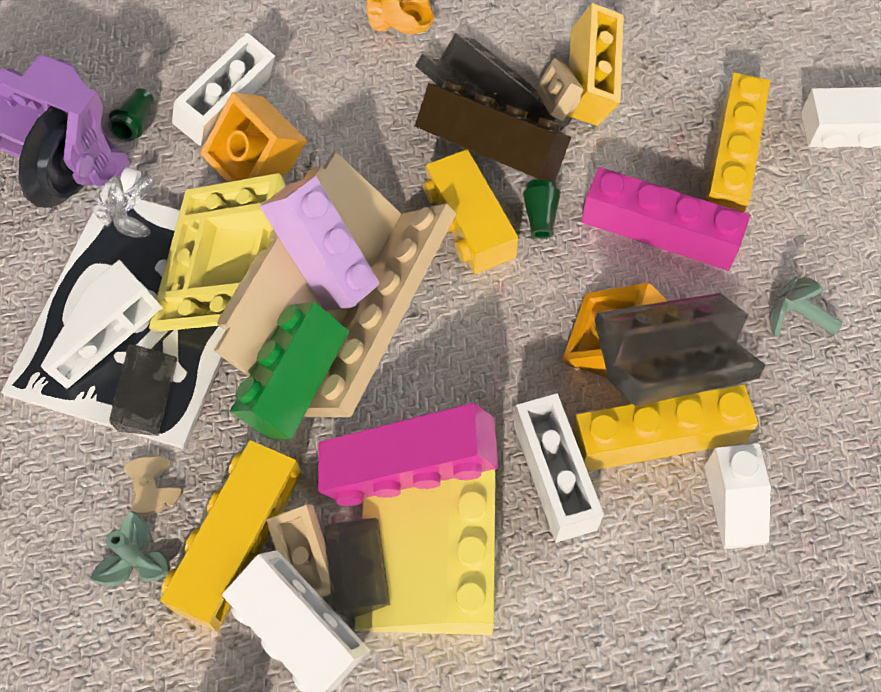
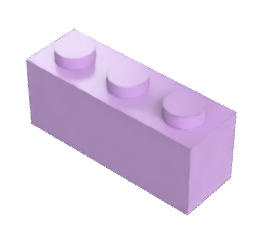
(320, 244)

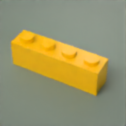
(737, 142)
(664, 427)
(230, 534)

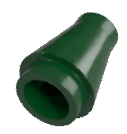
(130, 117)
(541, 205)

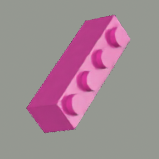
(665, 218)
(408, 455)

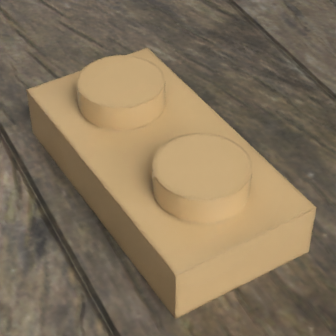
(559, 90)
(302, 545)

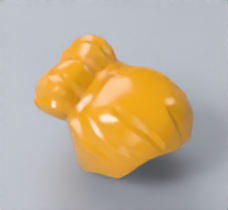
(402, 15)

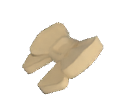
(148, 498)

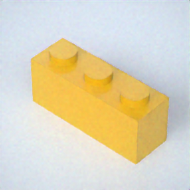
(597, 62)
(480, 226)

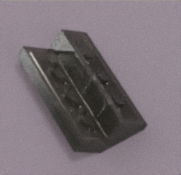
(483, 72)
(675, 348)

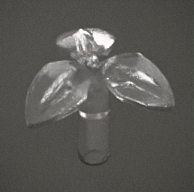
(116, 205)

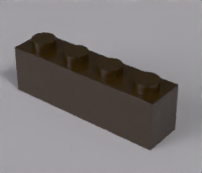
(493, 132)

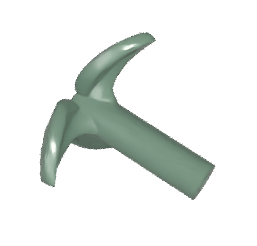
(795, 297)
(128, 546)

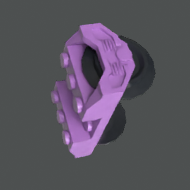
(55, 132)

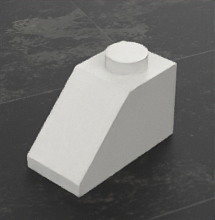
(740, 495)

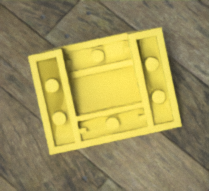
(212, 250)

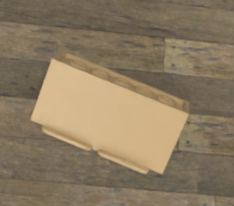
(397, 251)

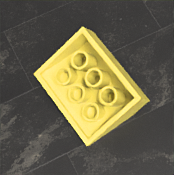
(437, 558)

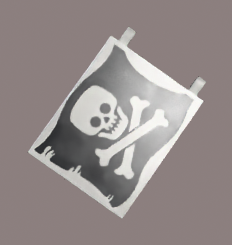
(95, 391)

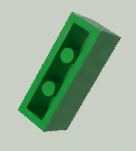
(289, 370)

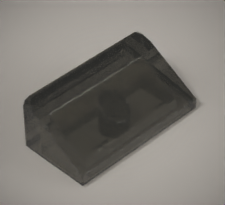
(142, 391)
(356, 567)

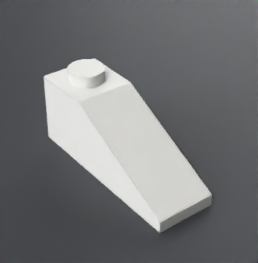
(100, 322)

